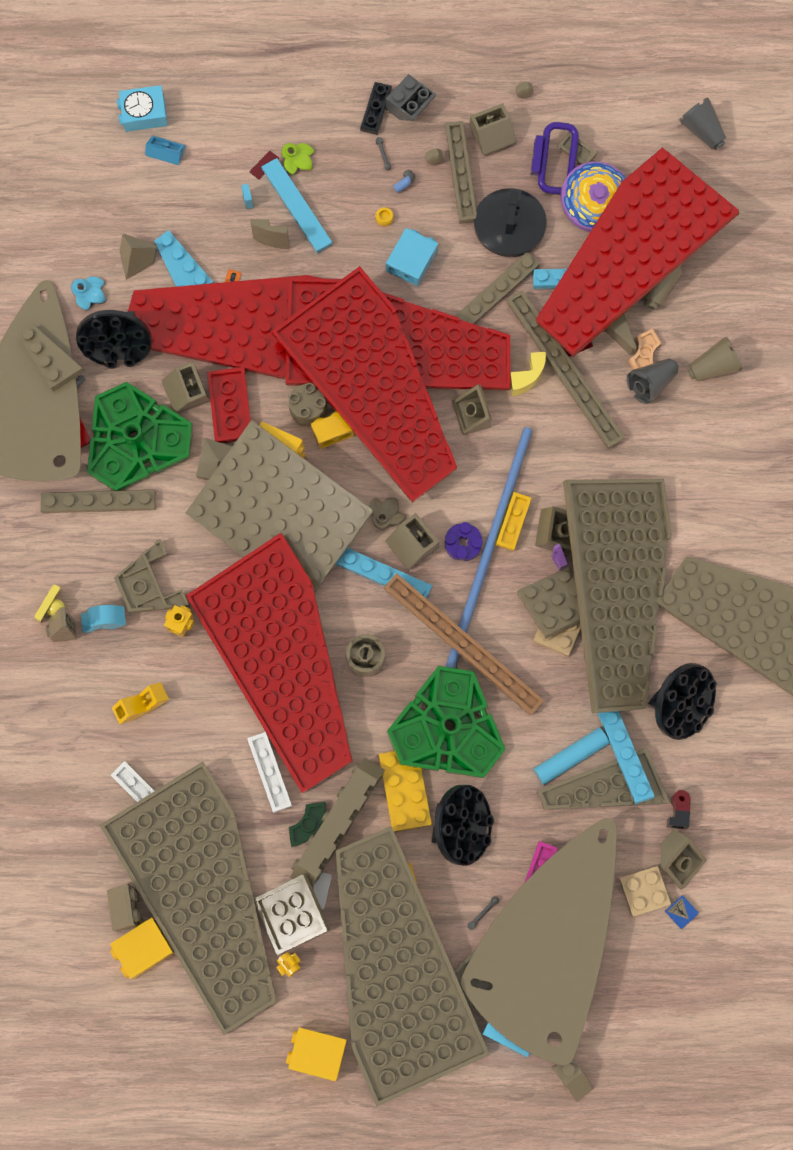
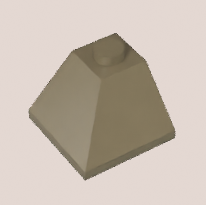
(680, 858)

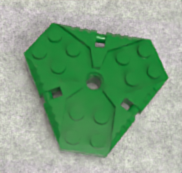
(121, 459)
(421, 735)

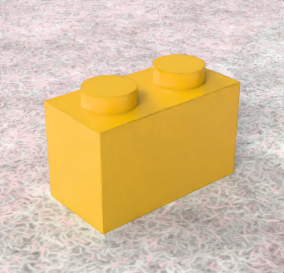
(330, 430)

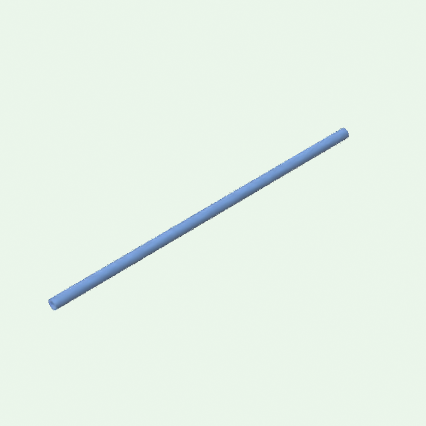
(492, 538)

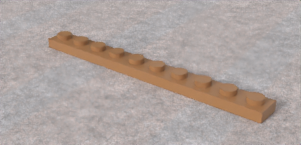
(463, 644)

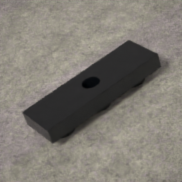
(373, 116)

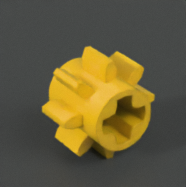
(288, 964)

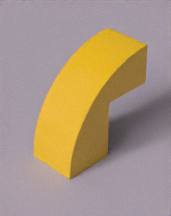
(140, 704)

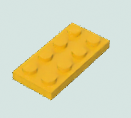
(404, 794)

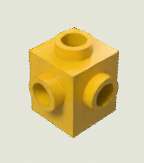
(174, 623)

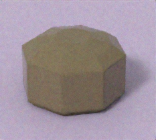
(524, 90)
(434, 156)

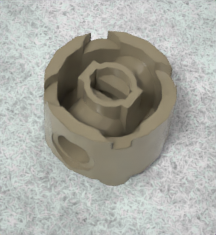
(307, 404)
(365, 655)

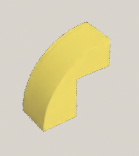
(525, 380)

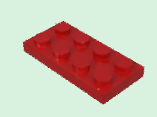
(228, 403)

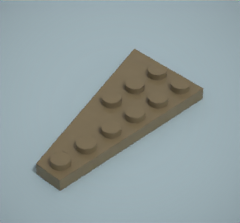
(601, 788)

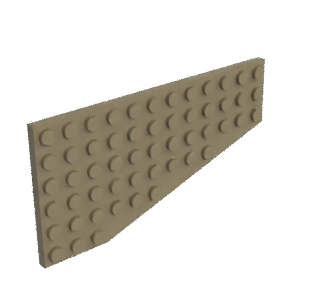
(618, 562)
(737, 613)
(194, 878)
(400, 985)

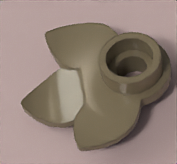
(387, 510)

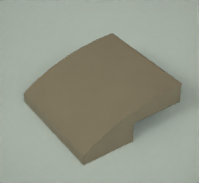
(270, 235)

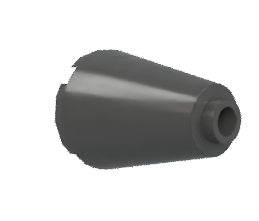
(704, 124)
(651, 379)

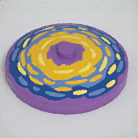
(588, 192)

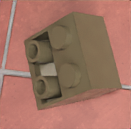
(492, 129)
(185, 388)
(412, 541)
(123, 907)

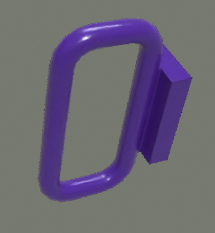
(540, 154)

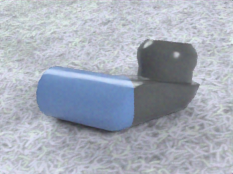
(405, 182)

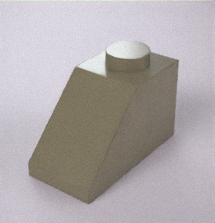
(573, 1079)

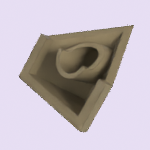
(136, 254)

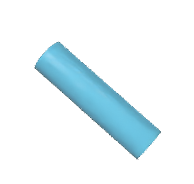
(571, 756)

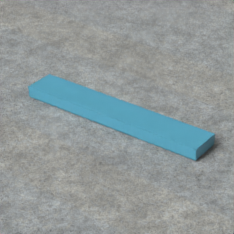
(297, 205)

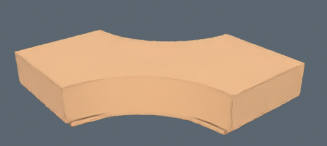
(647, 344)

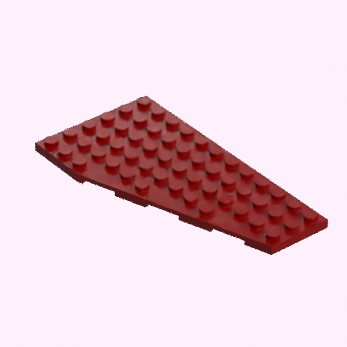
(640, 238)
(219, 322)
(445, 348)
(367, 372)
(275, 647)

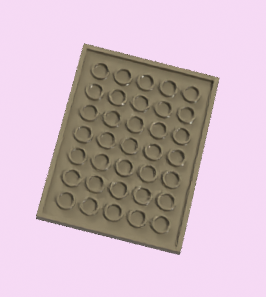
(273, 490)

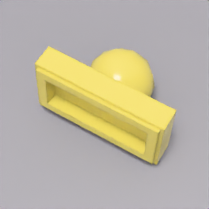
(50, 604)

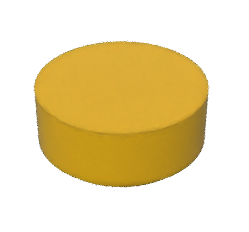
(384, 216)

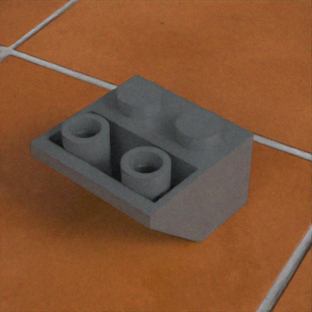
(409, 99)

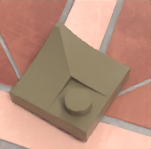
(211, 457)

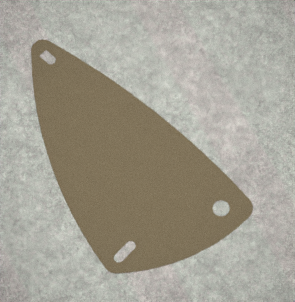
(33, 418)
(548, 948)

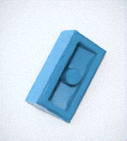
(164, 150)

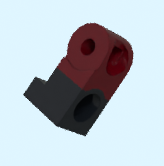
(681, 810)

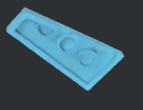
(179, 263)

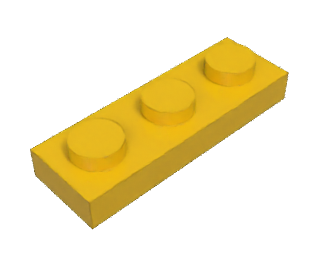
(513, 521)

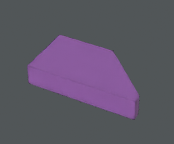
(558, 557)

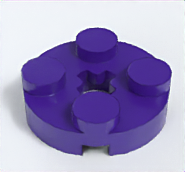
(465, 531)

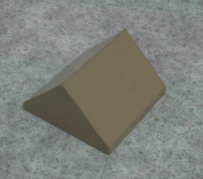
(472, 411)

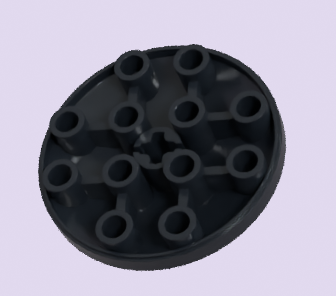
(510, 222)
(114, 337)
(684, 701)
(462, 825)

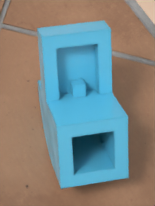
(103, 617)

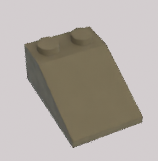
(553, 529)

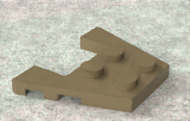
(140, 586)

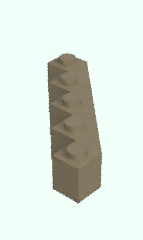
(338, 821)

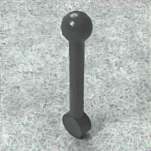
(379, 141)
(471, 925)

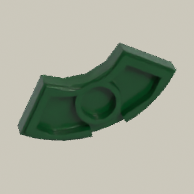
(308, 824)

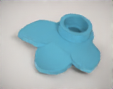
(90, 293)

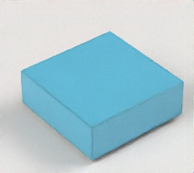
(247, 196)

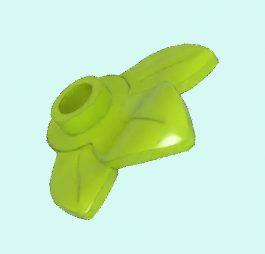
(299, 159)

